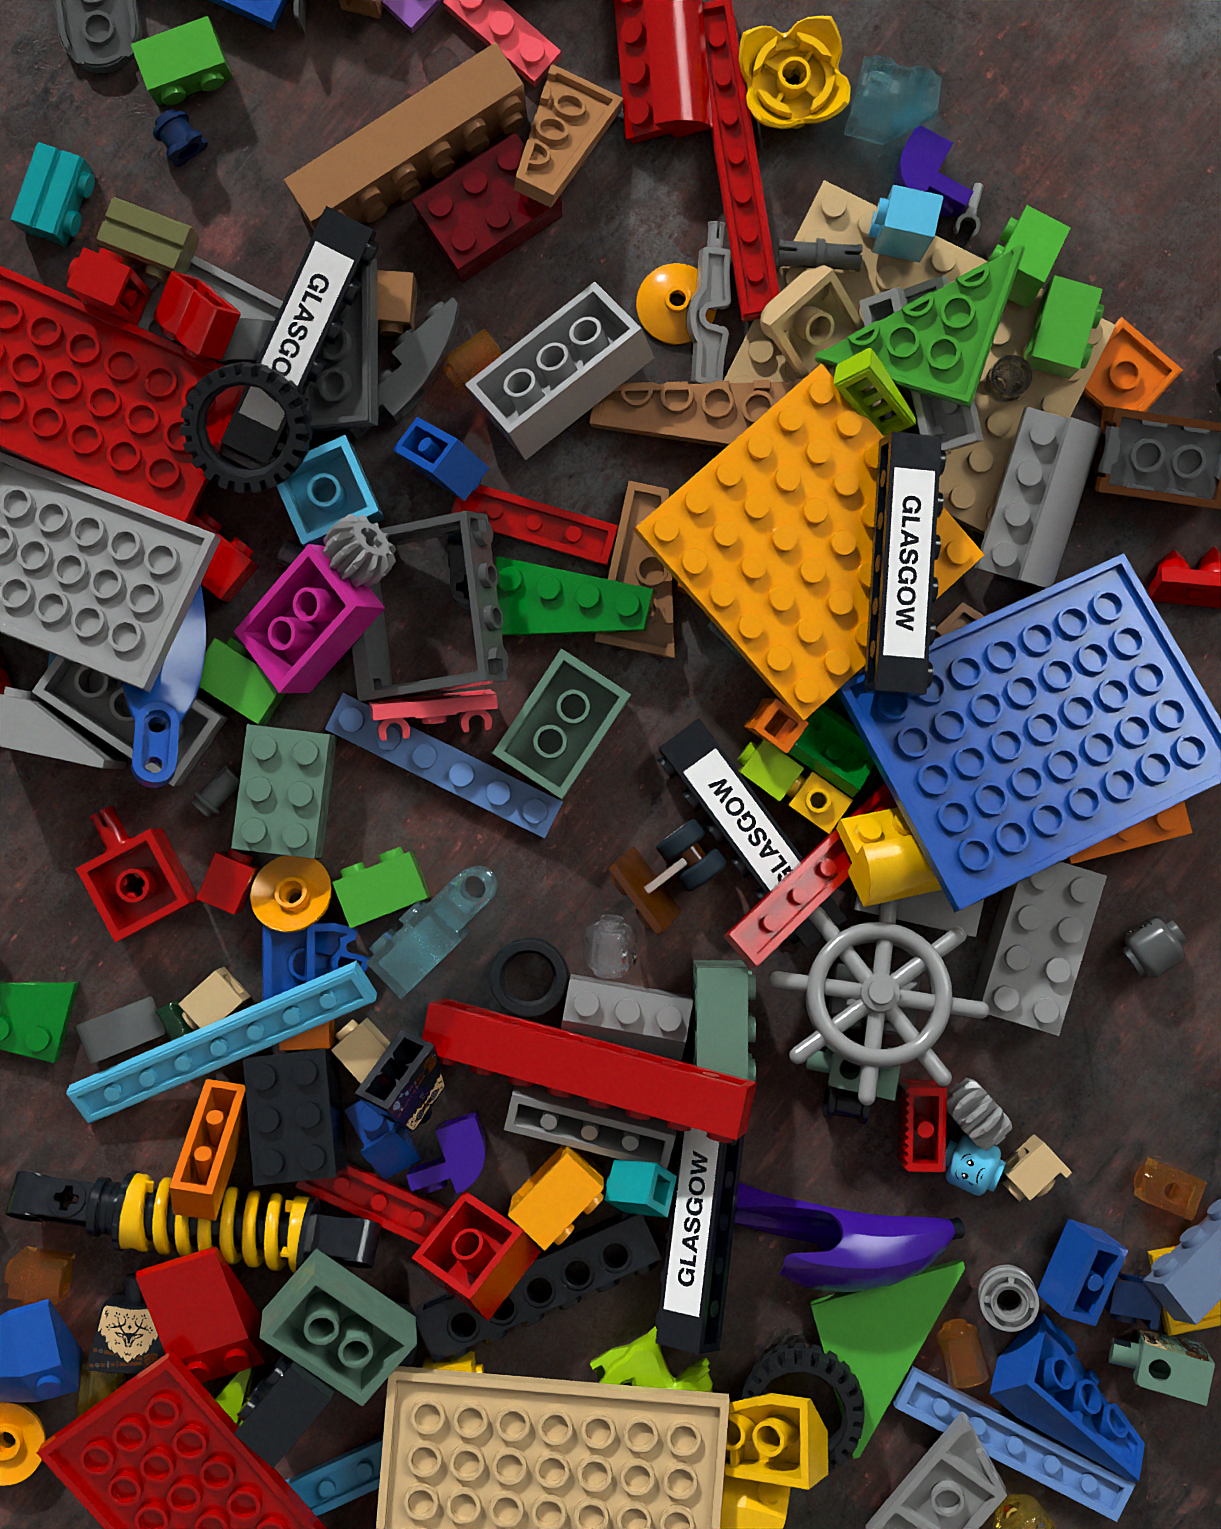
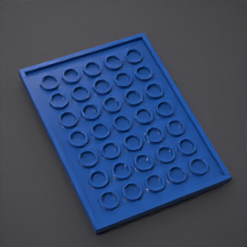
(1042, 732)

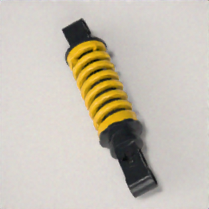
(144, 1218)

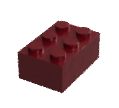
(478, 214)

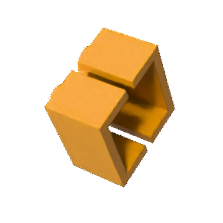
(557, 1195)

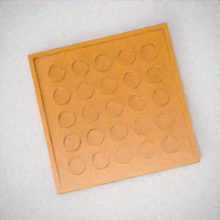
(783, 542)

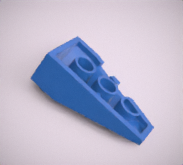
(37, 1354)
(1053, 1392)

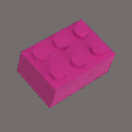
(307, 622)

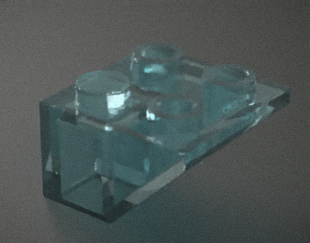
(891, 99)

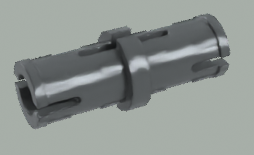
(819, 254)

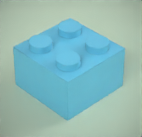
(328, 489)

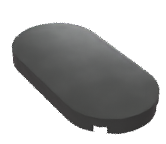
(98, 32)

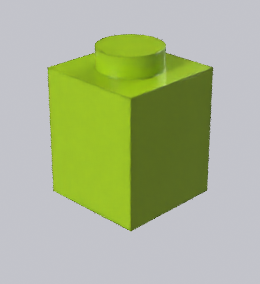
(769, 769)

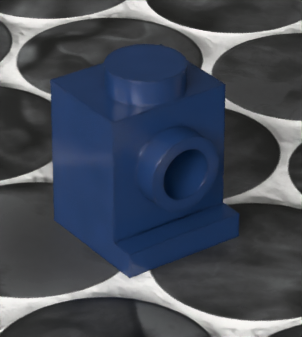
(1132, 1300)

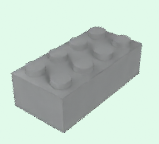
(560, 370)
(101, 708)
(1039, 946)

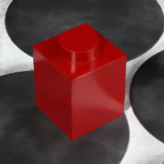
(229, 881)

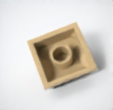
(809, 318)

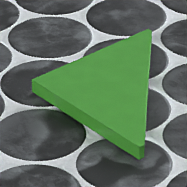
(942, 337)
(882, 1333)

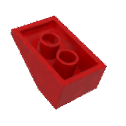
(203, 1314)

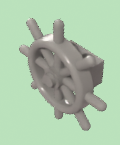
(878, 997)

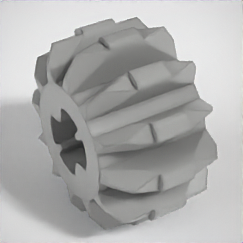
(359, 550)
(977, 1114)

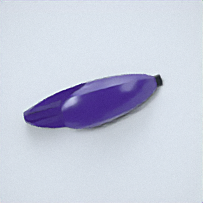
(857, 1247)

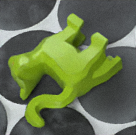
(645, 1366)

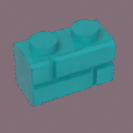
(53, 194)

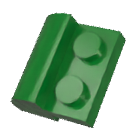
(834, 747)

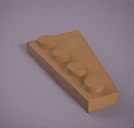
(563, 133)
(638, 566)

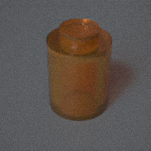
(471, 358)
(962, 1354)

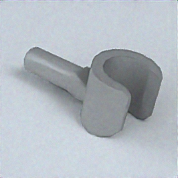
(971, 211)

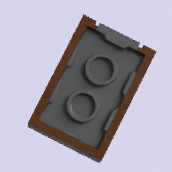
(1158, 458)

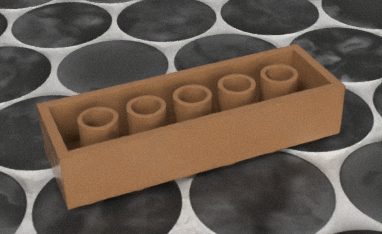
(413, 141)

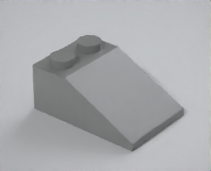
(44, 730)

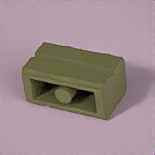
(147, 239)

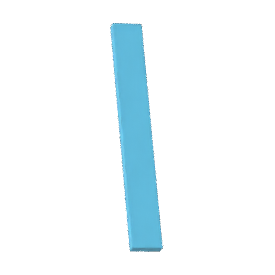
(222, 1042)

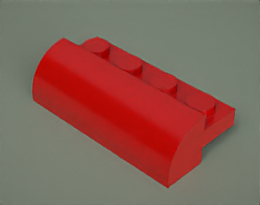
(663, 68)

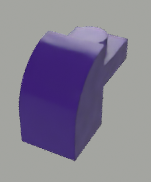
(920, 166)
(464, 1154)

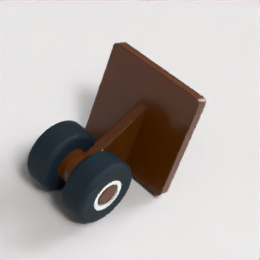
(637, 880)

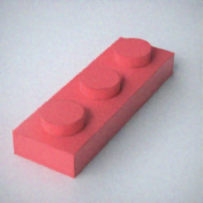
(520, 42)

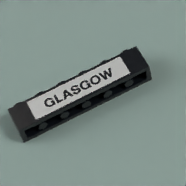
(302, 329)
(904, 565)
(737, 817)
(699, 1243)

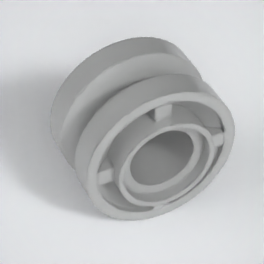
(1010, 1317)

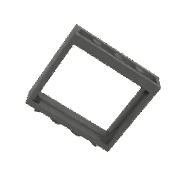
(371, 649)

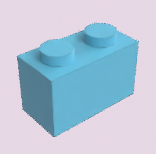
(905, 223)

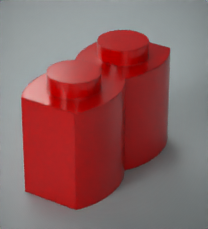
(196, 316)

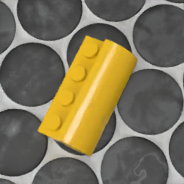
(885, 858)

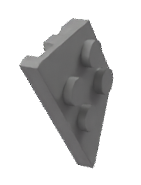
(947, 1488)

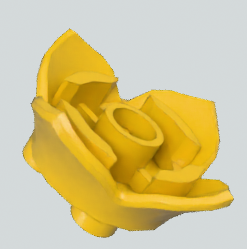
(807, 50)

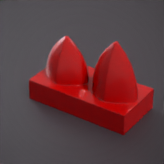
(1182, 585)

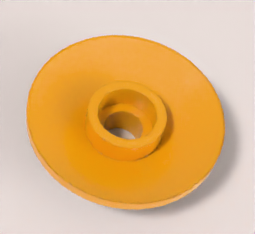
(655, 310)
(281, 880)
(19, 1458)

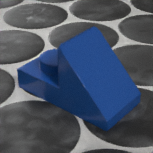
(385, 1144)

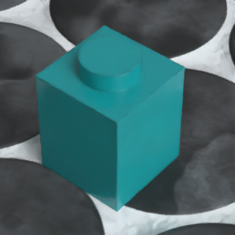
(640, 1188)

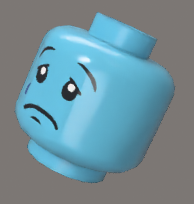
(973, 1167)

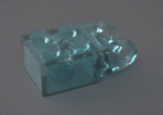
(429, 932)

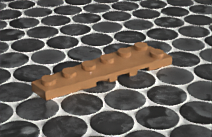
(688, 412)

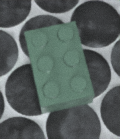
(562, 724)
(284, 791)
(722, 1017)
(338, 1327)

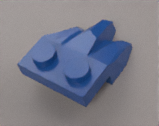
(304, 955)

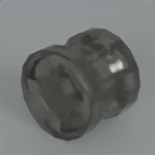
(1012, 370)

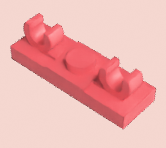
(433, 710)

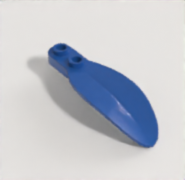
(168, 699)

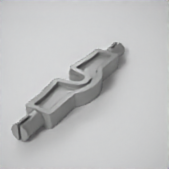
(711, 294)

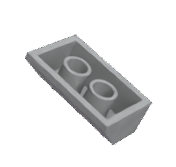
(628, 1015)

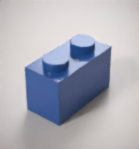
(441, 458)
(1082, 1272)

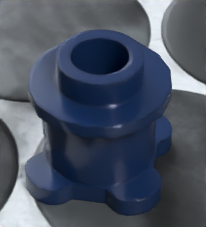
(178, 136)

